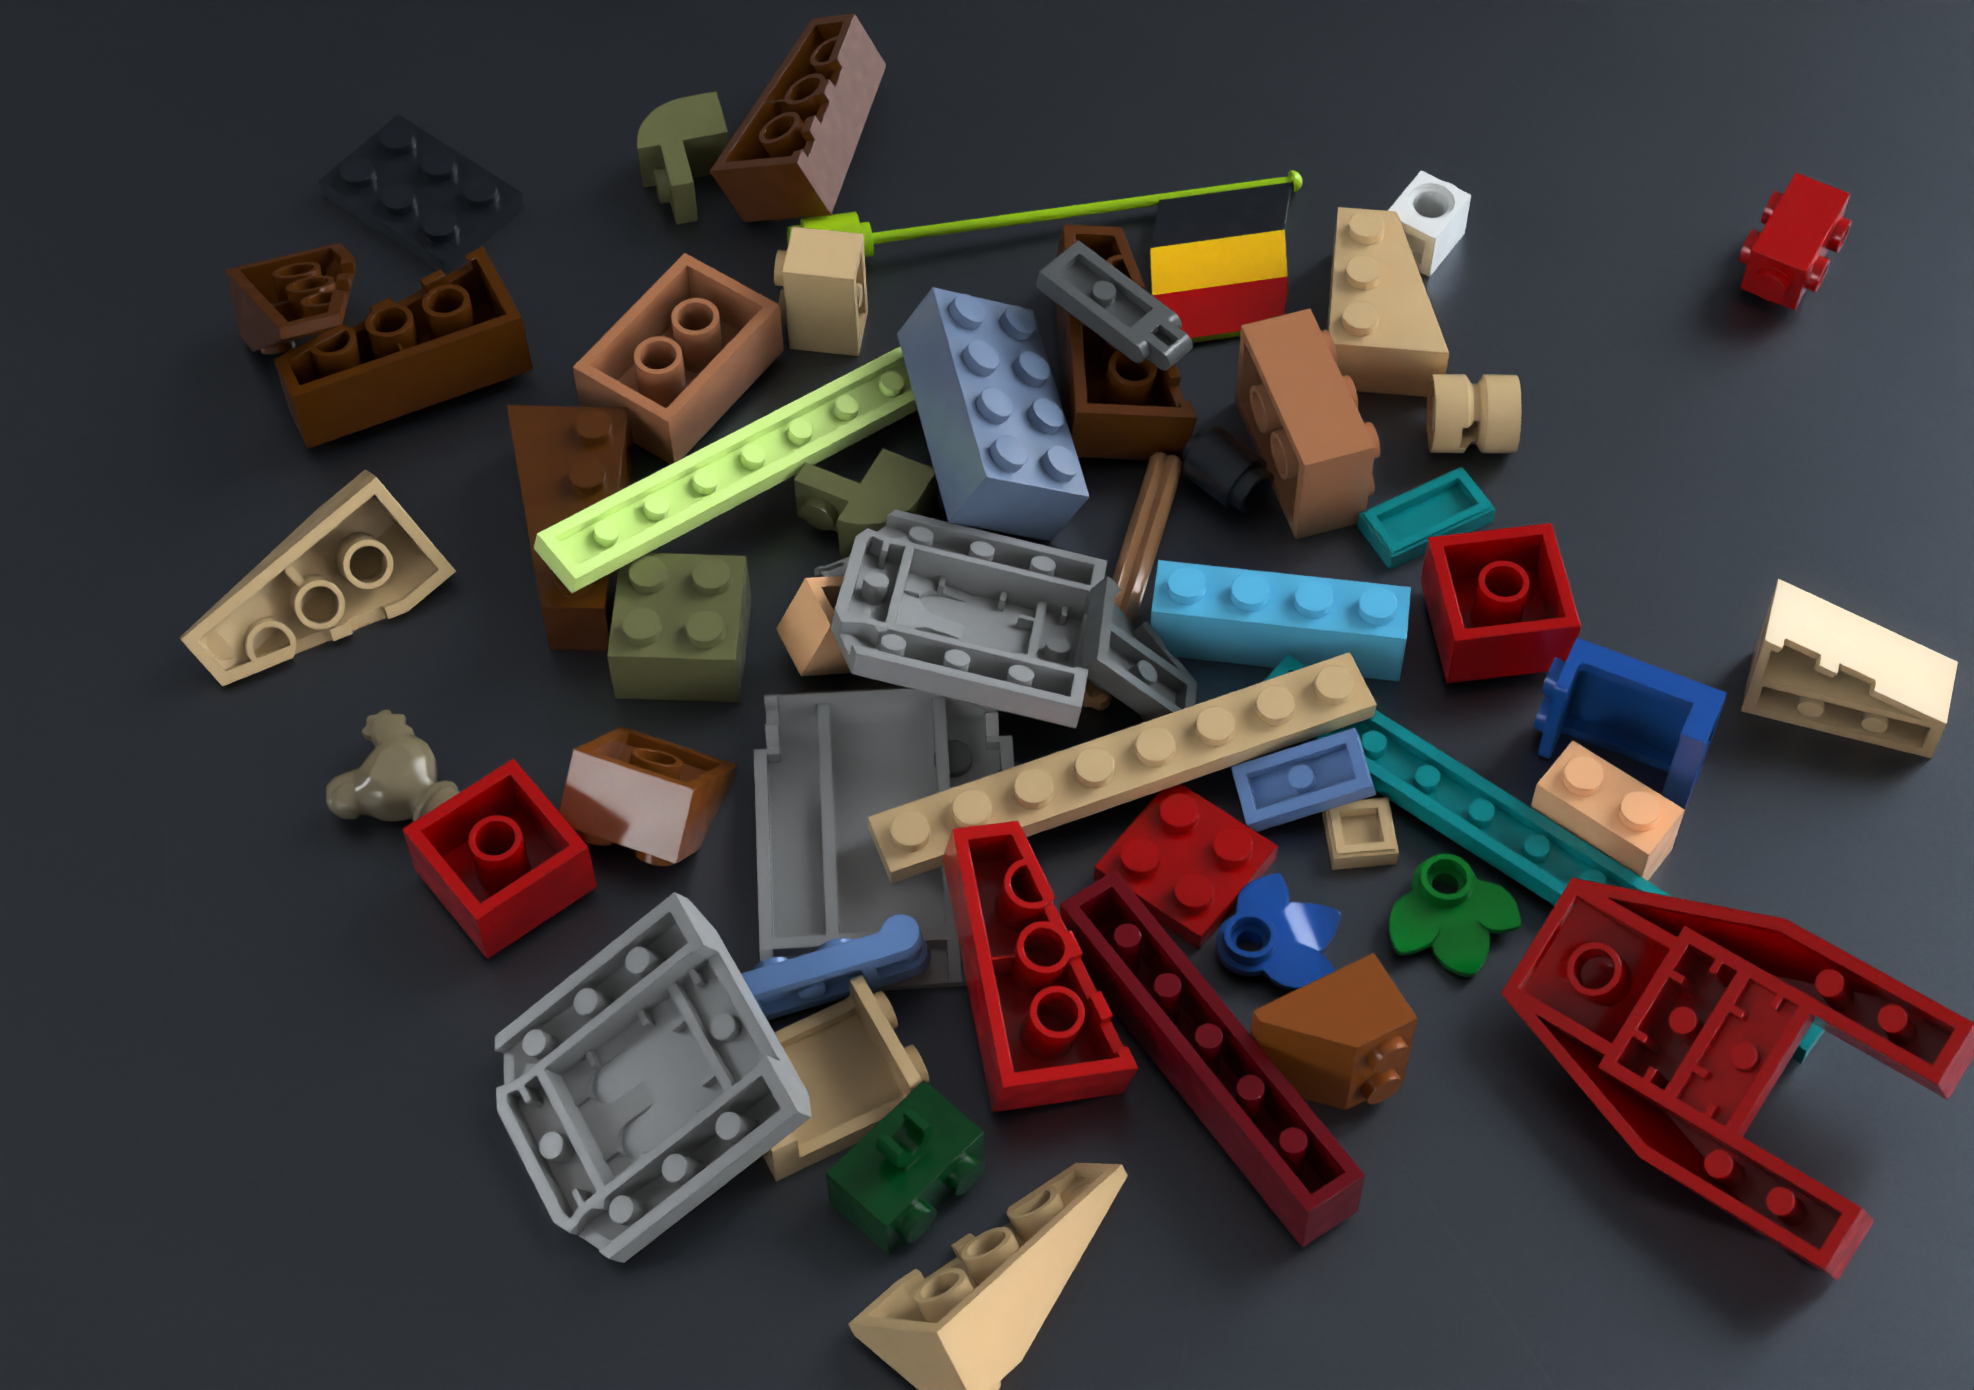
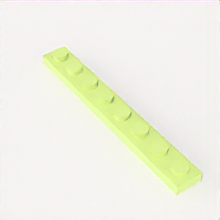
(726, 472)

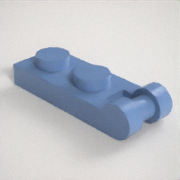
(824, 975)

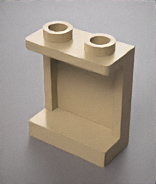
(851, 1072)

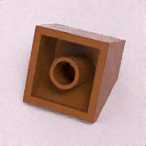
(644, 794)
(1340, 1035)

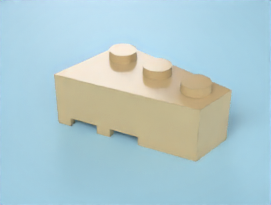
(1381, 308)
(1847, 676)

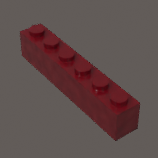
(1213, 1061)

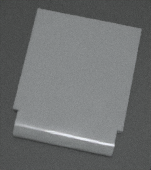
(816, 784)

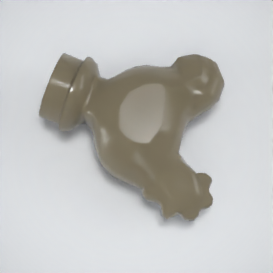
(394, 779)

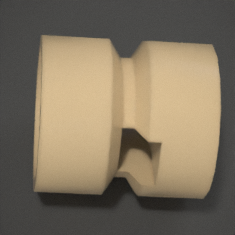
(1473, 413)

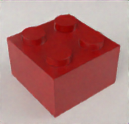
(1499, 602)
(500, 858)

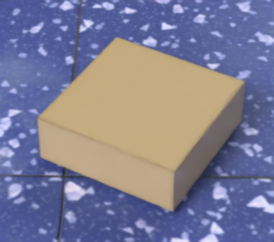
(1361, 834)

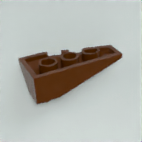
(291, 296)

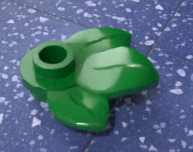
(1451, 924)

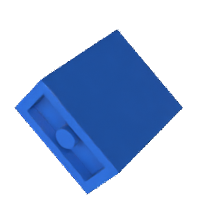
(1631, 712)

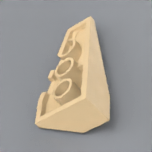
(330, 576)
(988, 1303)

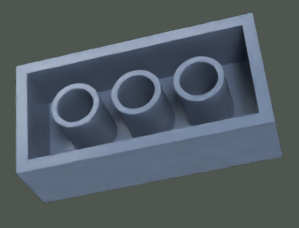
(992, 415)

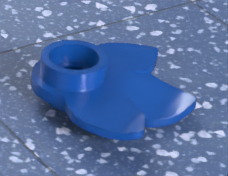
(1285, 931)

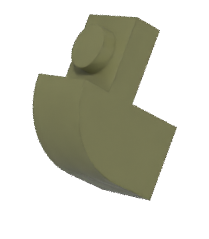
(681, 144)
(851, 507)

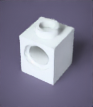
(1432, 219)

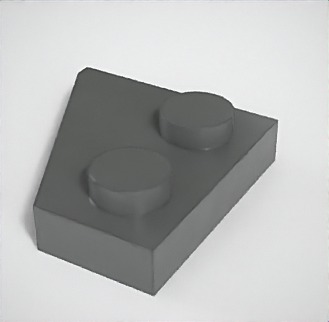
(1132, 660)

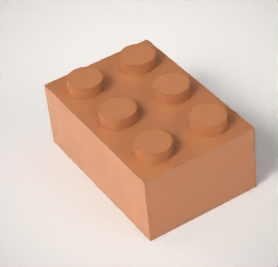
(681, 356)
(1305, 422)

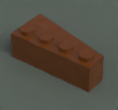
(804, 125)
(407, 354)
(1107, 398)

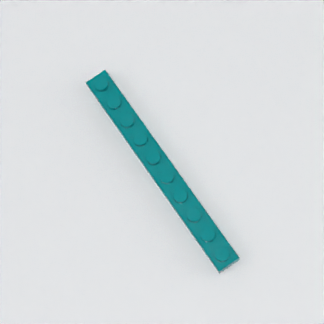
(1486, 817)

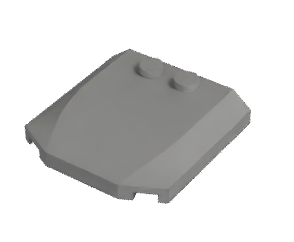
(968, 616)
(645, 1082)

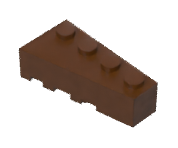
(565, 465)

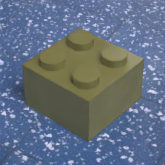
(680, 628)

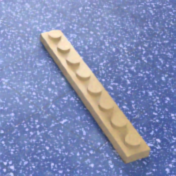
(1128, 763)

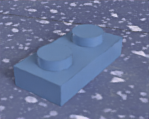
(1303, 780)

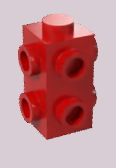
(1794, 241)

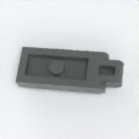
(1114, 307)

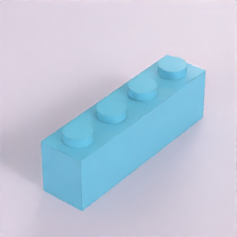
(1266, 615)

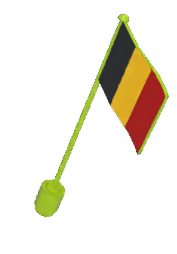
(1211, 249)

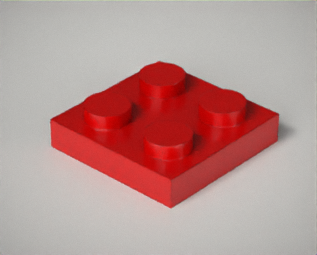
(1187, 862)

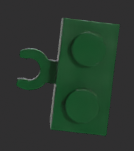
(907, 1168)

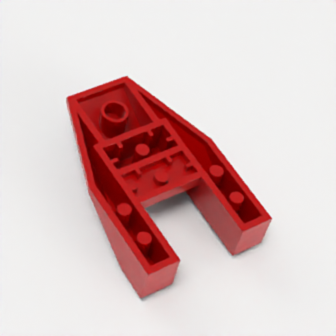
(1685, 1024)

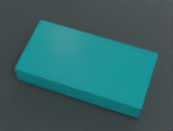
(1437, 508)

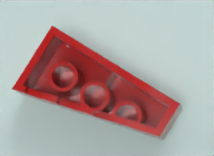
(1032, 1002)

